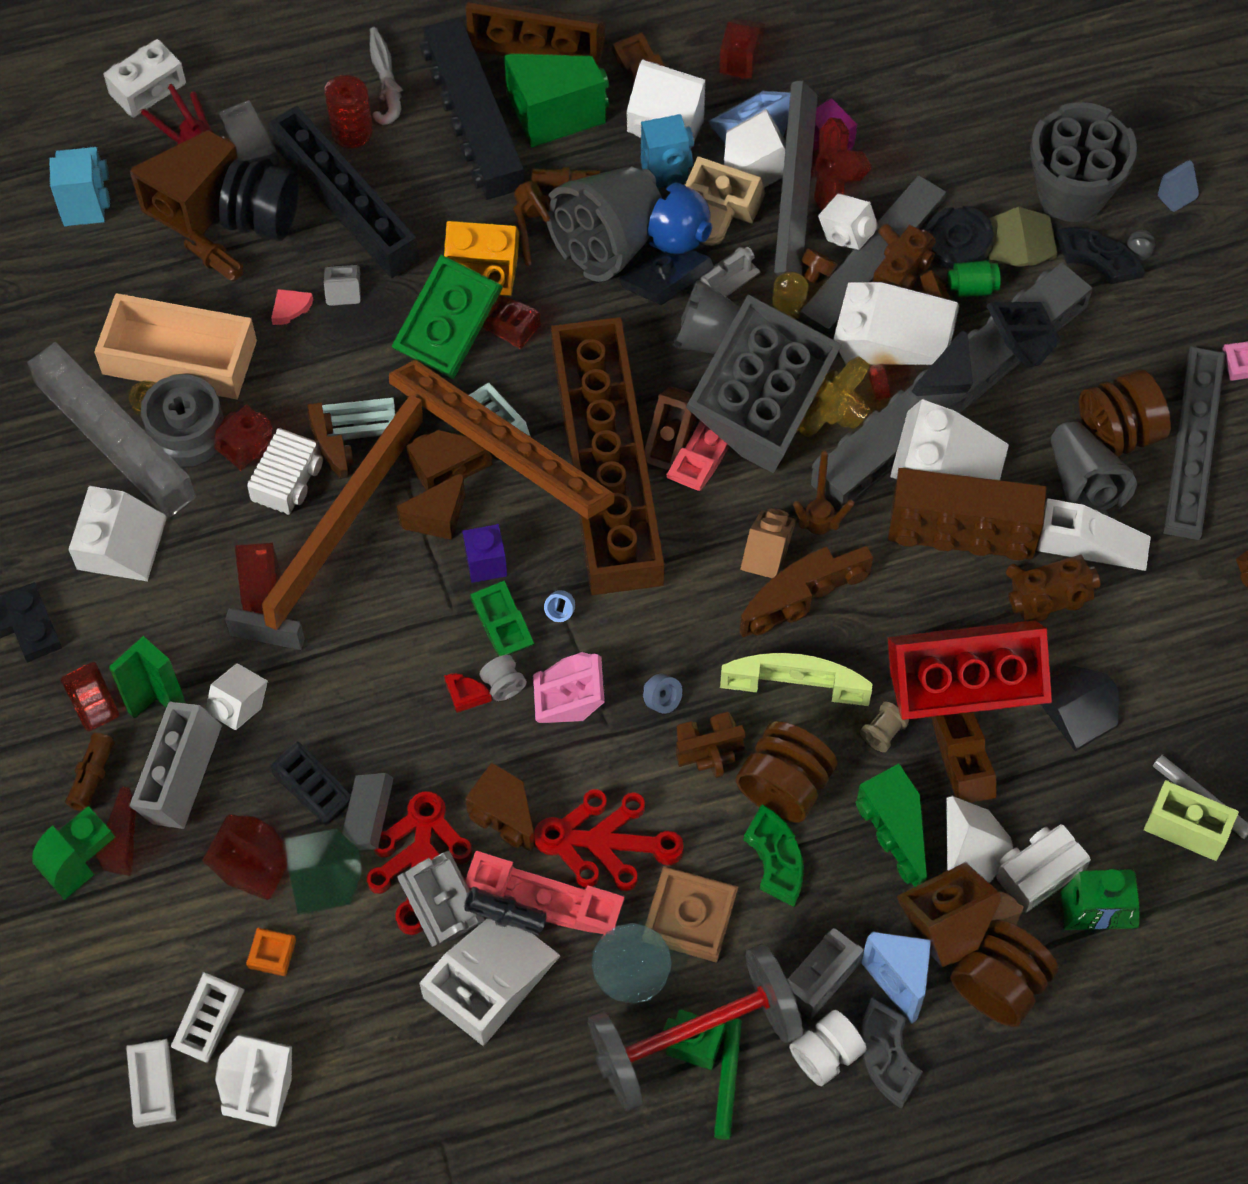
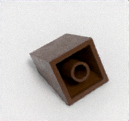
(185, 182)

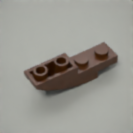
(790, 592)

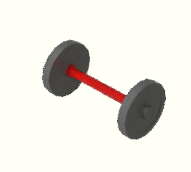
(772, 994)

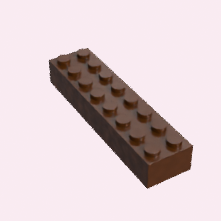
(608, 446)

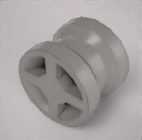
(503, 677)

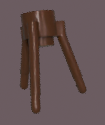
(533, 204)
(820, 513)

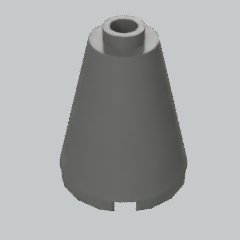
(705, 320)
(1090, 470)

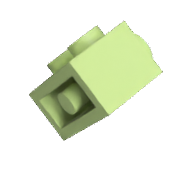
(1191, 820)

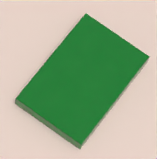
(447, 316)

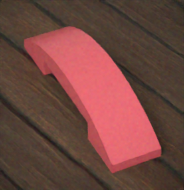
(698, 459)
(564, 904)

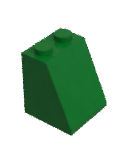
(555, 94)

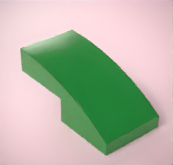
(501, 619)

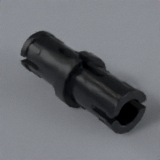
(505, 911)

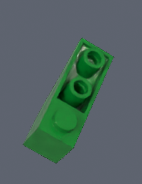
(896, 813)

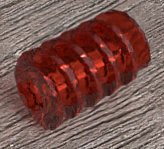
(349, 111)

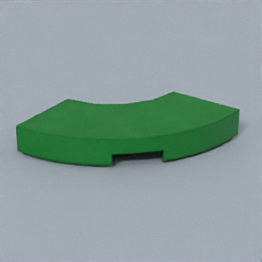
(779, 855)

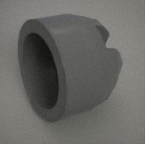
(1141, 244)

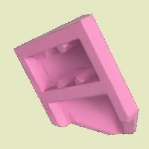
(569, 689)

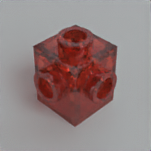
(243, 436)

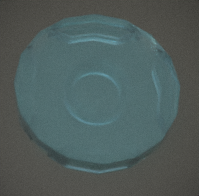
(631, 963)

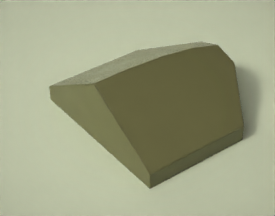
(1022, 238)

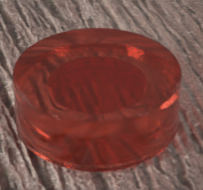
(879, 382)

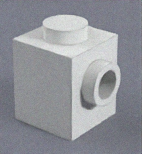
(848, 221)
(236, 696)

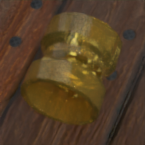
(790, 294)

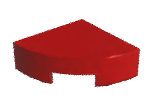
(466, 692)

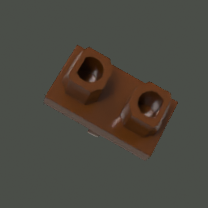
(711, 749)

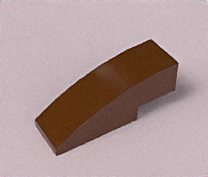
(965, 756)

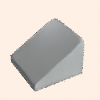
(342, 285)

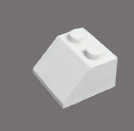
(665, 93)
(116, 534)

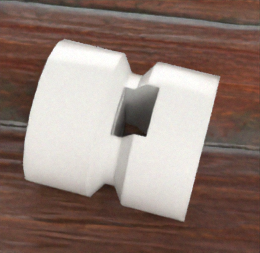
(832, 1044)

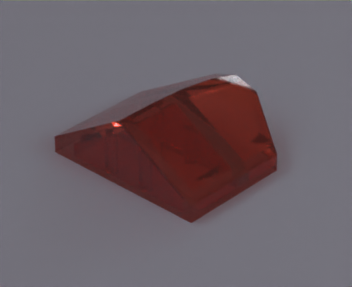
(248, 855)

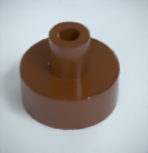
(818, 264)

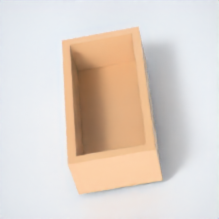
(165, 339)

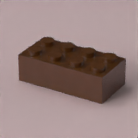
(966, 514)

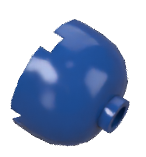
(680, 220)

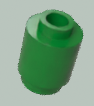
(974, 278)

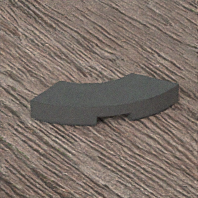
(885, 1053)

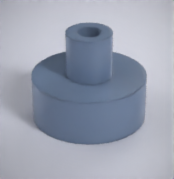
(662, 693)

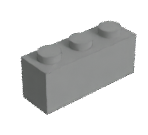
(176, 765)

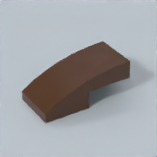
(631, 53)

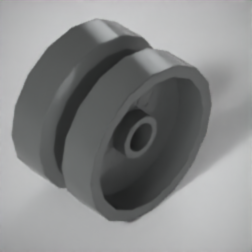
(183, 418)

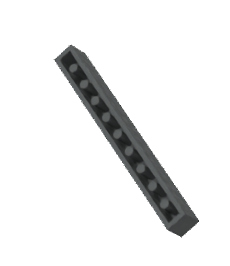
(871, 451)

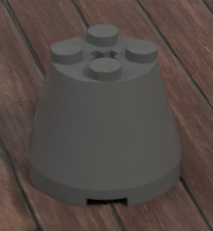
(1080, 160)
(603, 219)

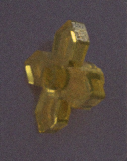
(838, 400)

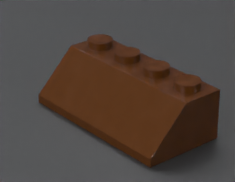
(518, 29)

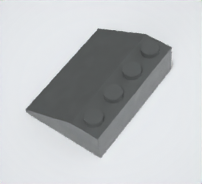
(762, 382)

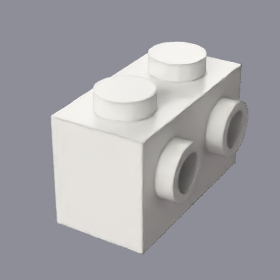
(144, 78)

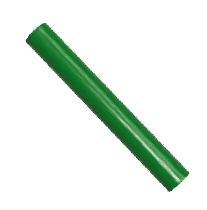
(728, 1079)

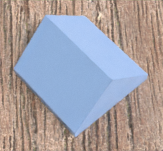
(899, 968)

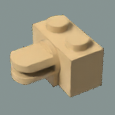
(728, 195)

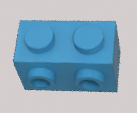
(667, 149)

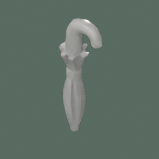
(390, 89)

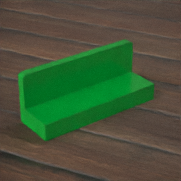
(144, 676)

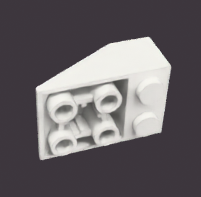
(487, 977)

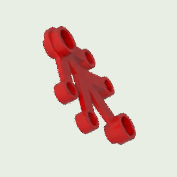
(603, 840)
(417, 851)

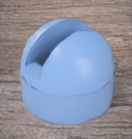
(552, 603)

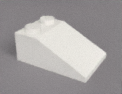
(894, 325)
(948, 444)

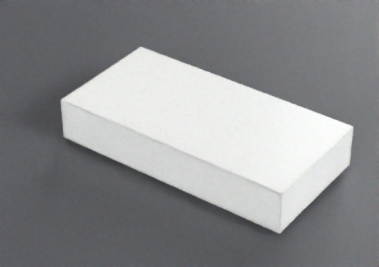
(151, 1083)

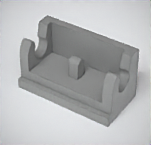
(438, 898)
(824, 972)

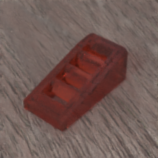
(518, 334)
(90, 696)
(118, 853)

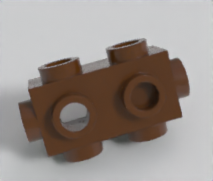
(904, 256)
(1052, 587)

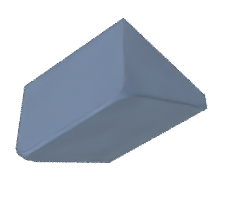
(1179, 186)

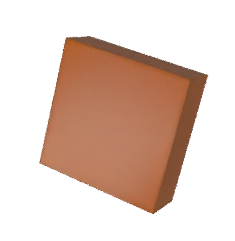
(271, 951)

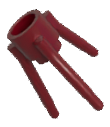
(190, 126)

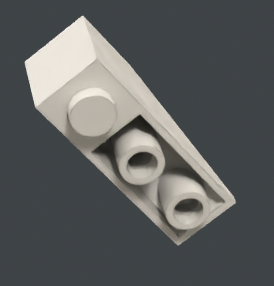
(1078, 529)

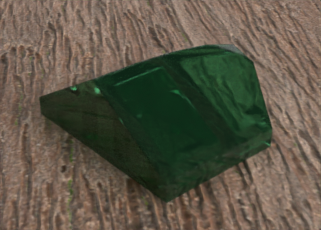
(322, 870)

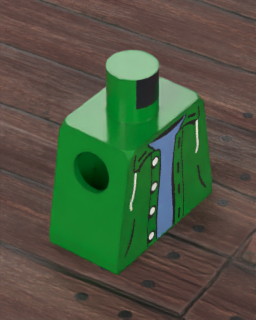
(1105, 900)

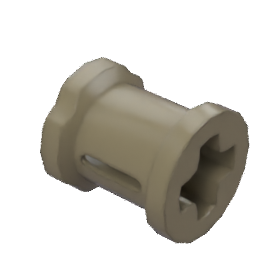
(883, 727)

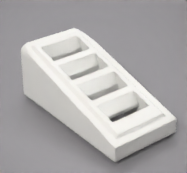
(194, 1011)

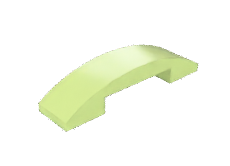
(798, 669)

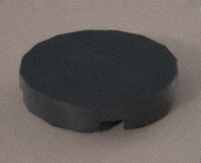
(960, 236)

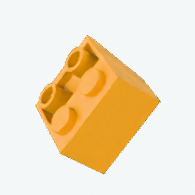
(485, 249)

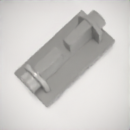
(730, 272)

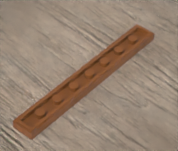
(502, 439)
(342, 513)

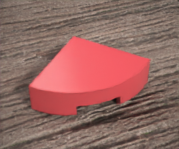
(290, 305)

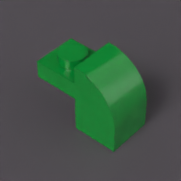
(64, 853)

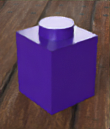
(485, 553)

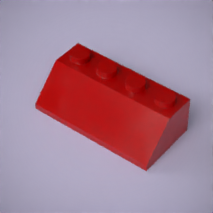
(970, 669)

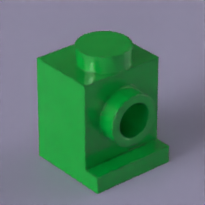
(696, 1051)

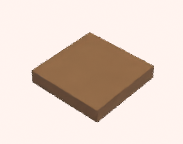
(691, 912)

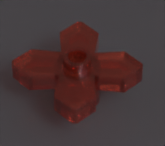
(834, 163)

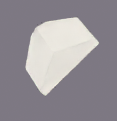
(756, 148)
(975, 838)
(254, 1079)

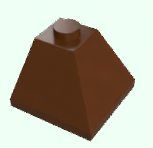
(951, 912)

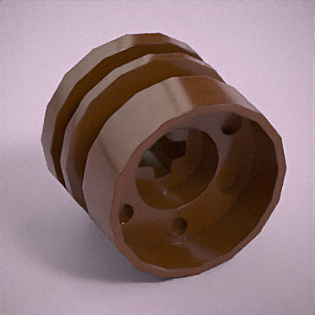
(1126, 412)
(787, 771)
(1005, 973)

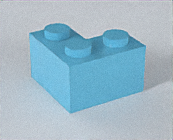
(79, 185)

